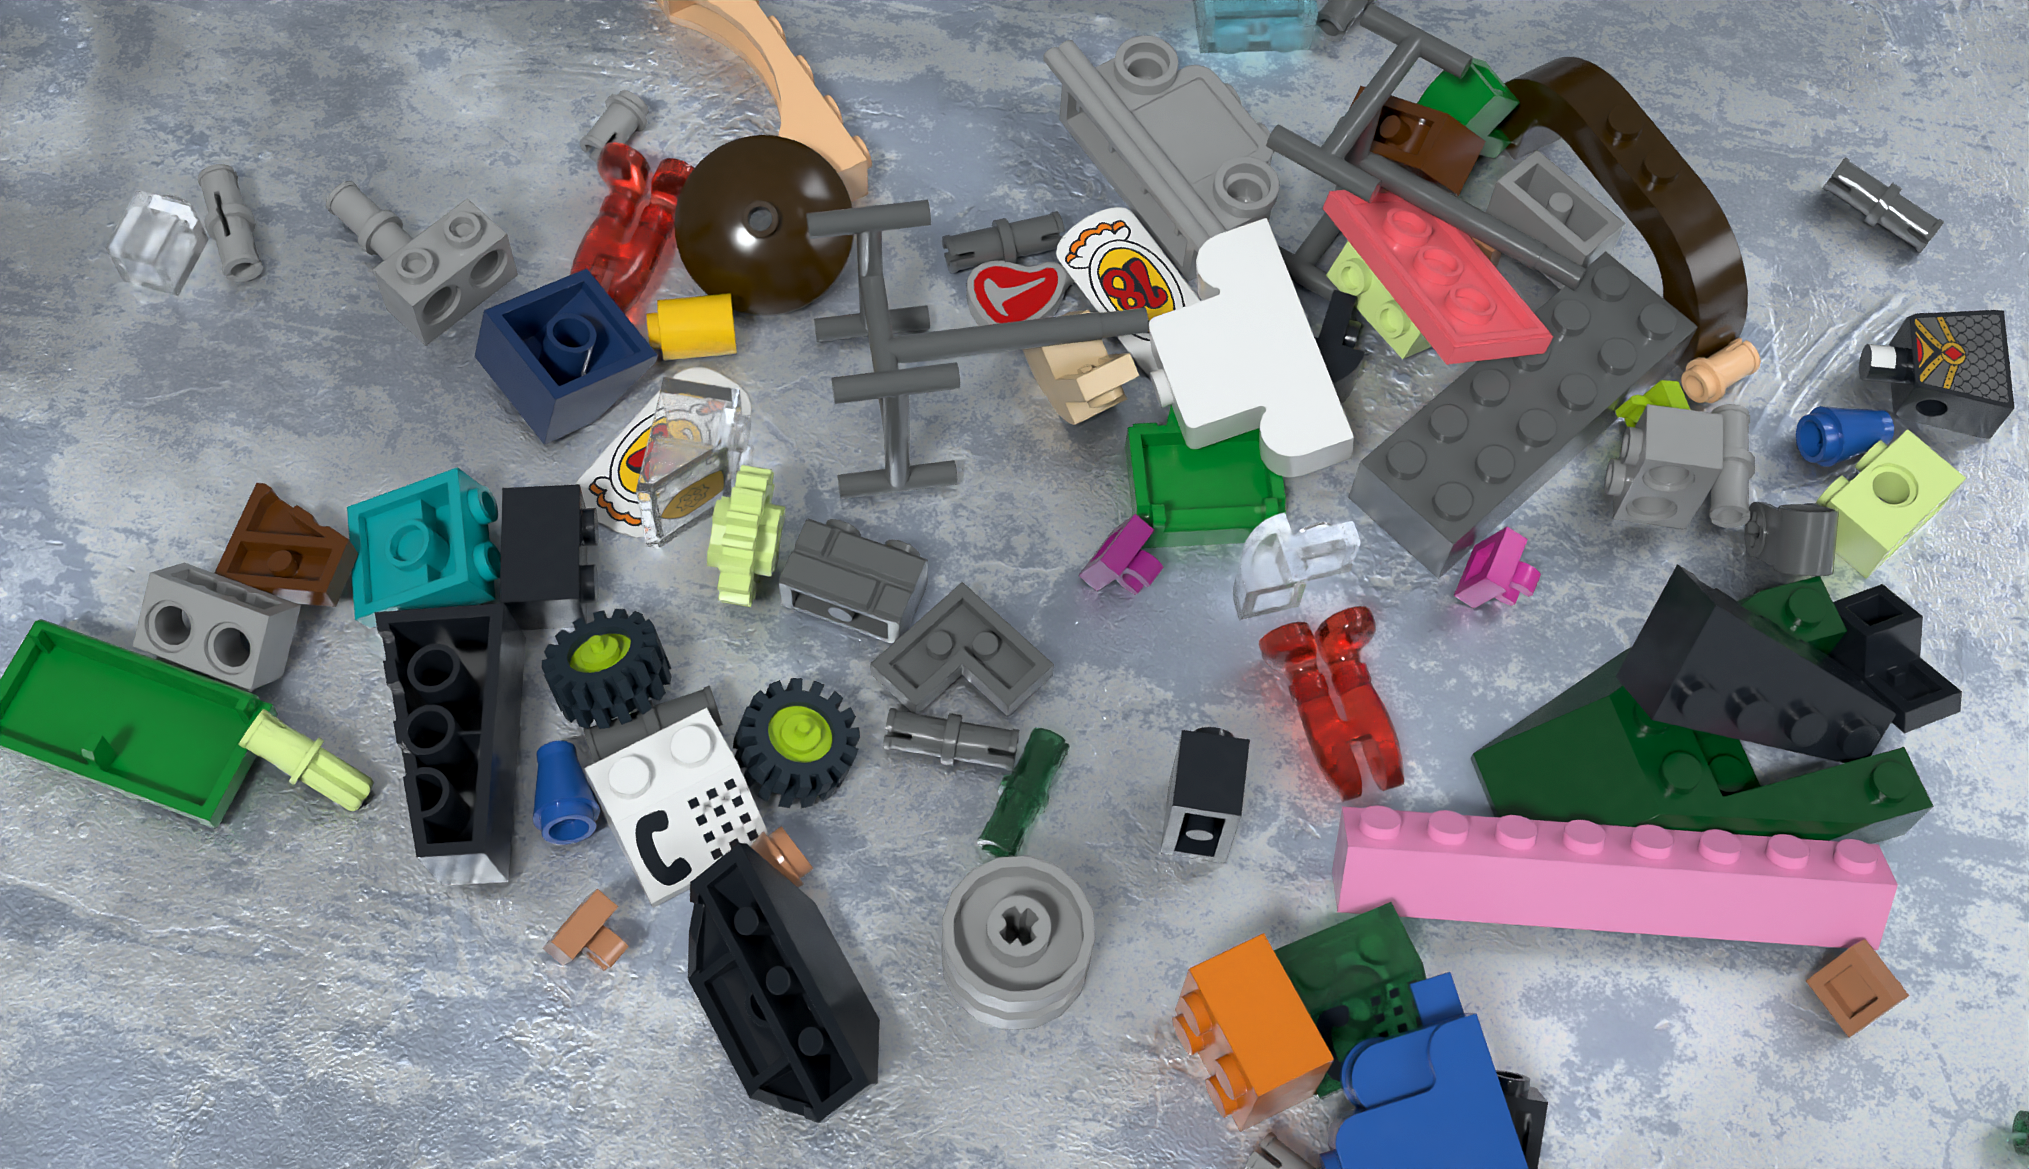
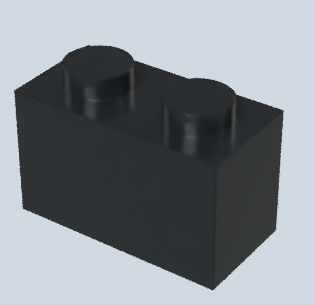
(546, 556)
(1205, 794)

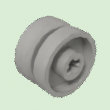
(1018, 903)

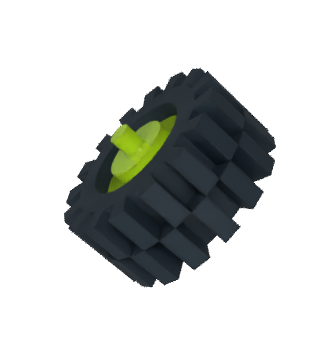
(606, 668)
(796, 743)

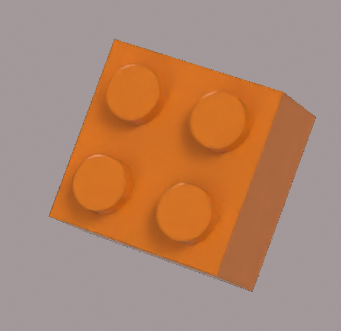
(1250, 1033)

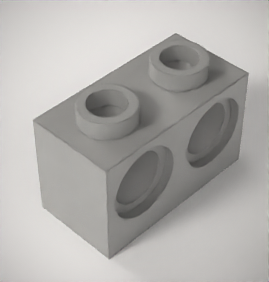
(446, 271)
(1666, 466)
(217, 614)

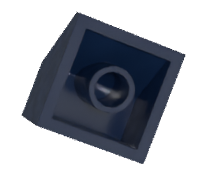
(562, 354)

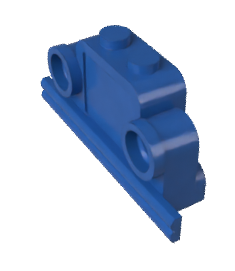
(1424, 1095)

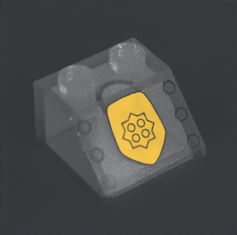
(690, 457)

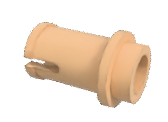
(1709, 377)

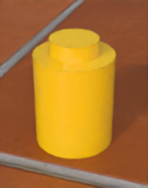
(693, 327)

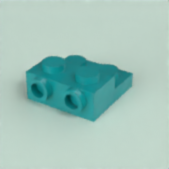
(424, 547)

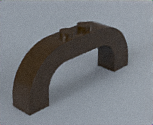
(1647, 181)

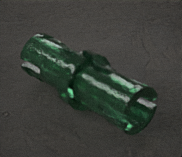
(1023, 794)

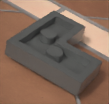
(962, 639)

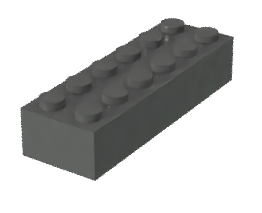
(1520, 418)

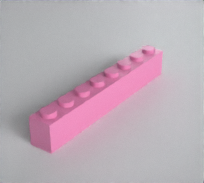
(1612, 877)

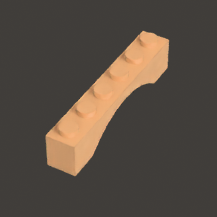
(801, 107)

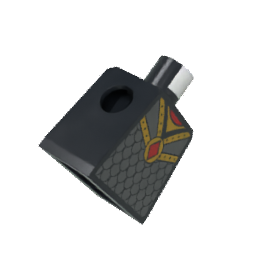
(1947, 370)

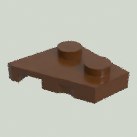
(287, 552)

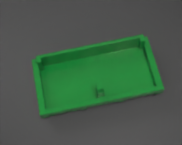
(127, 722)

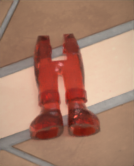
(629, 182)
(1339, 641)

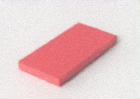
(1439, 279)

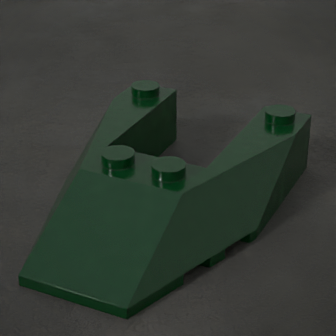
(1609, 764)

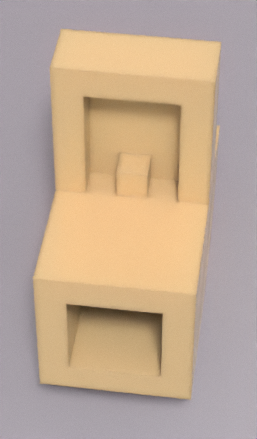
(1080, 376)

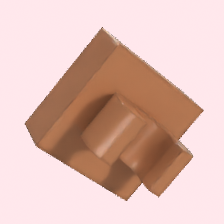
(587, 934)
(1857, 988)

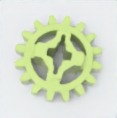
(745, 535)

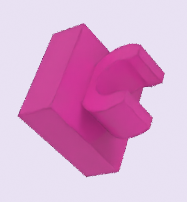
(1496, 571)

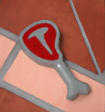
(1014, 292)

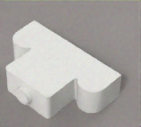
(1249, 359)

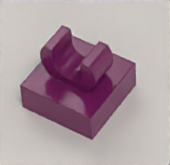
(1123, 559)

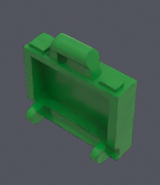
(1199, 493)

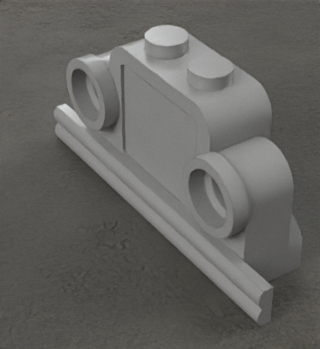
(1168, 142)

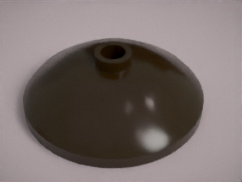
(770, 268)

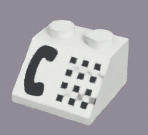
(675, 804)

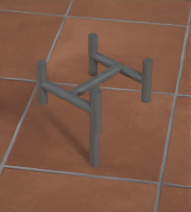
(1352, 167)
(895, 385)

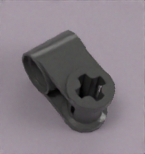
(1793, 537)

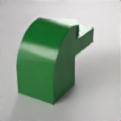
(1475, 101)

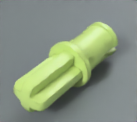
(306, 761)

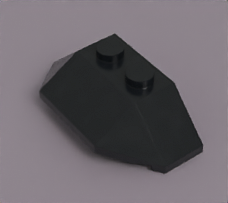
(779, 989)

